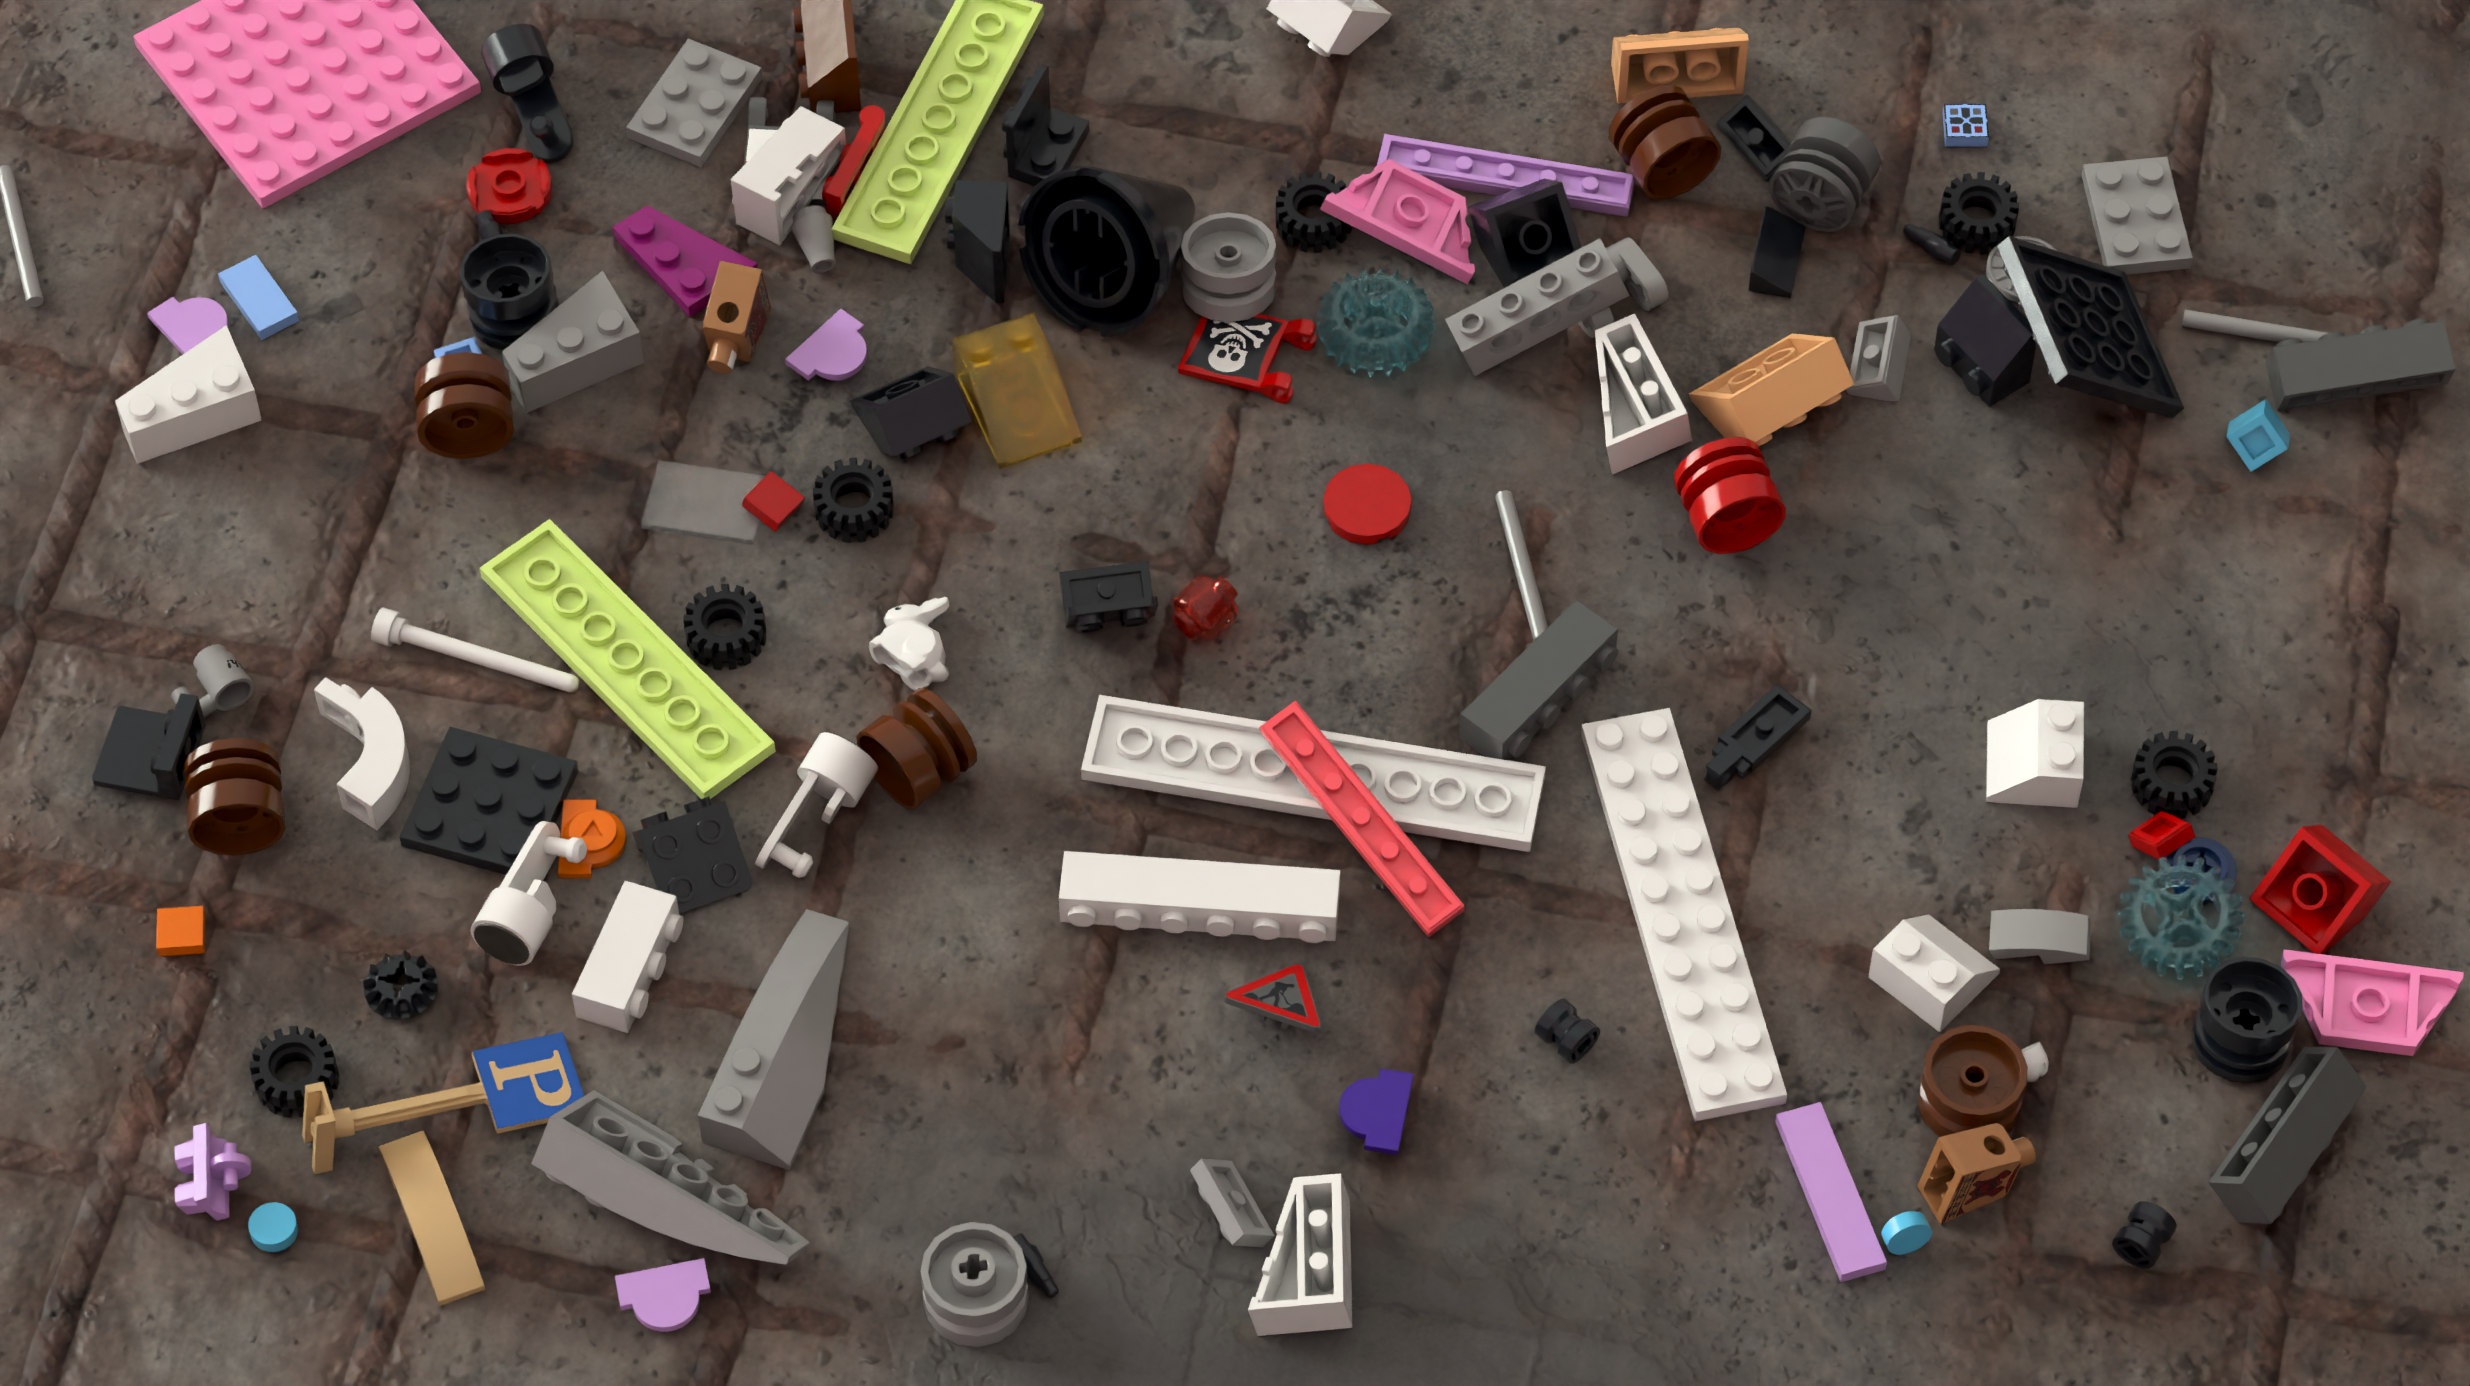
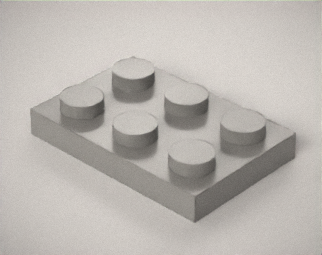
(694, 102)
(2137, 215)

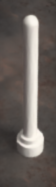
(392, 629)

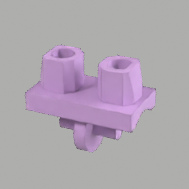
(215, 1172)

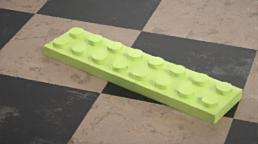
(936, 126)
(627, 660)

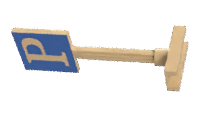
(518, 1082)

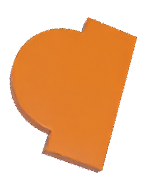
(601, 832)

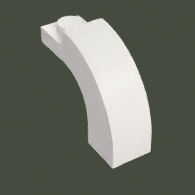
(382, 773)

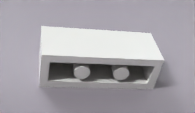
(627, 957)

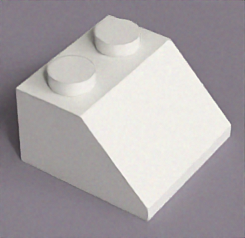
(1330, 24)
(2036, 754)
(1930, 969)

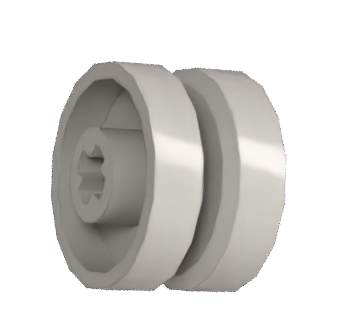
(1228, 267)
(974, 1284)

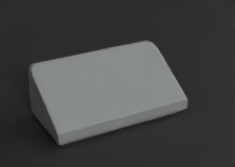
(1880, 358)

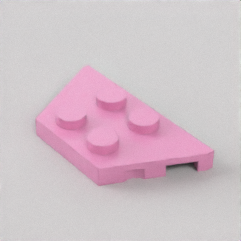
(1409, 216)
(2370, 1001)

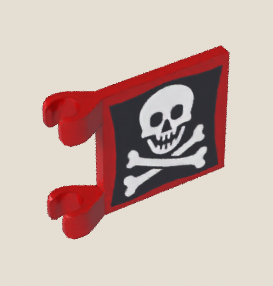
(1244, 353)

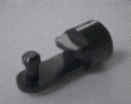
(523, 69)

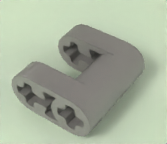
(1639, 278)

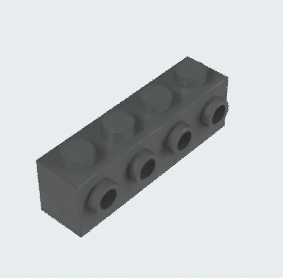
(2360, 364)
(1539, 683)
(2287, 1135)

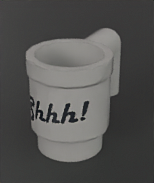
(222, 678)

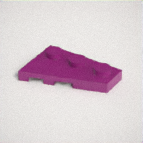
(675, 256)

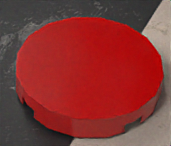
(509, 185)
(1367, 503)

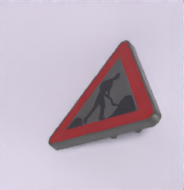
(1279, 996)

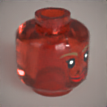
(1205, 608)

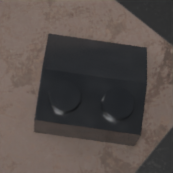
(1525, 229)
(980, 233)
(1986, 342)
(913, 411)

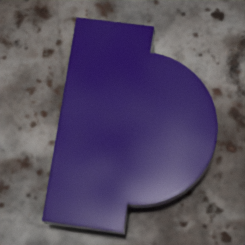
(1377, 1109)

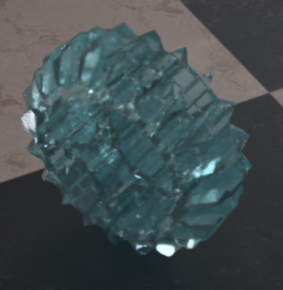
(1374, 308)
(2208, 940)

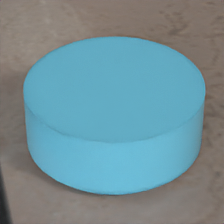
(273, 1227)
(1906, 1232)

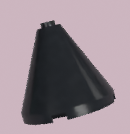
(1103, 246)

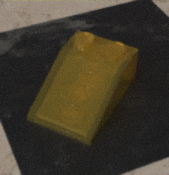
(1015, 390)

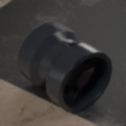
(1568, 1032)
(2143, 1236)

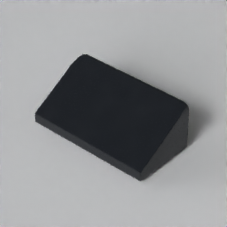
(1755, 136)
(1776, 254)

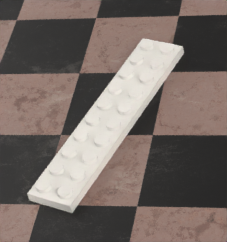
(1234, 764)
(1683, 915)

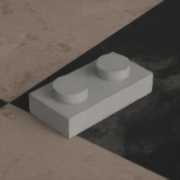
(1231, 1203)

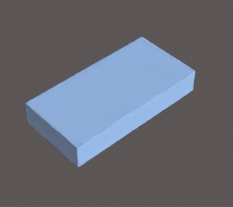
(258, 297)

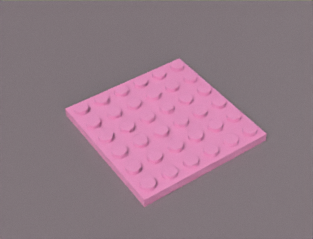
(304, 81)

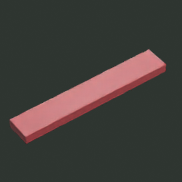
(1362, 819)

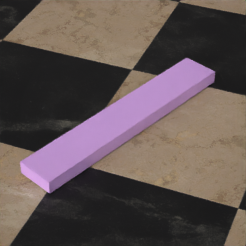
(1502, 172)

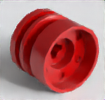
(1729, 495)

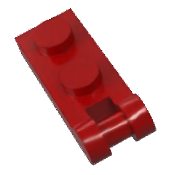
(853, 160)

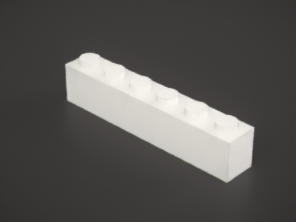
(1199, 896)

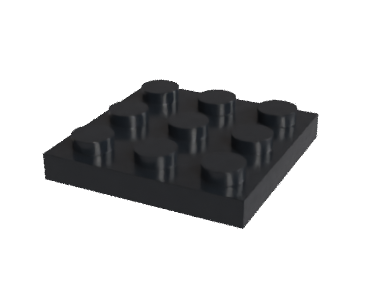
(486, 800)

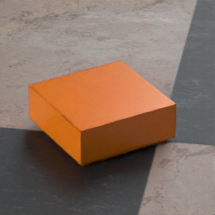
(180, 931)

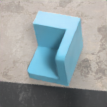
(2258, 435)

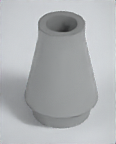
(815, 237)

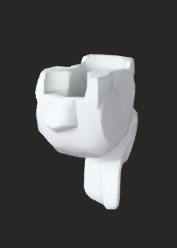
(911, 645)

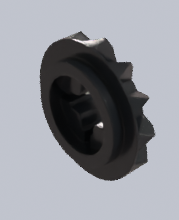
(414, 996)

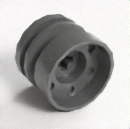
(1825, 174)

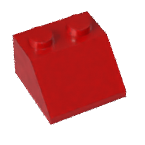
(2319, 888)

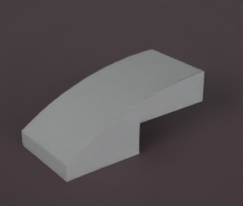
(2041, 932)

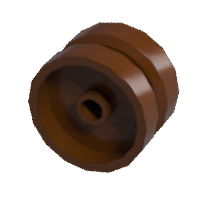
(463, 405)
(1972, 1080)

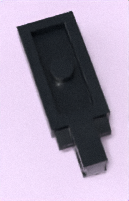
(1756, 736)

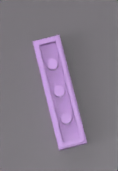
(1830, 1192)

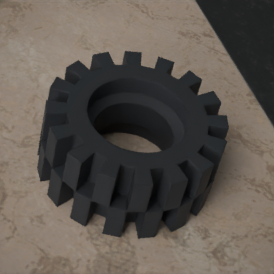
(1978, 194)
(1303, 229)
(853, 520)
(720, 606)
(2180, 754)
(285, 1050)

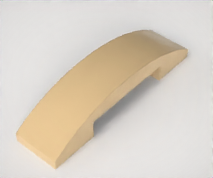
(432, 1217)

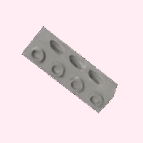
(1537, 307)

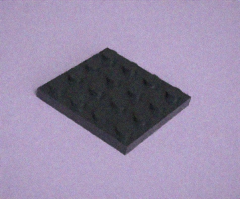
(2089, 327)

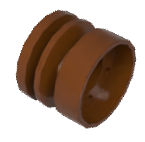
(1664, 142)
(918, 748)
(234, 796)

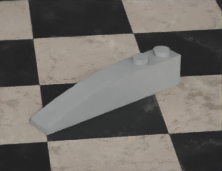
(781, 1049)
(644, 1177)

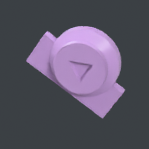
(188, 321)
(832, 351)
(664, 1295)

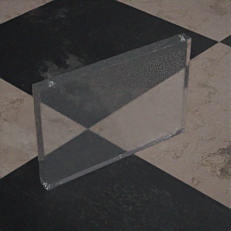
(701, 503)

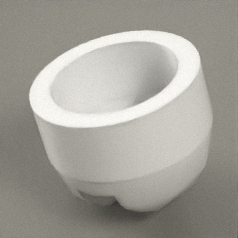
(2036, 1061)

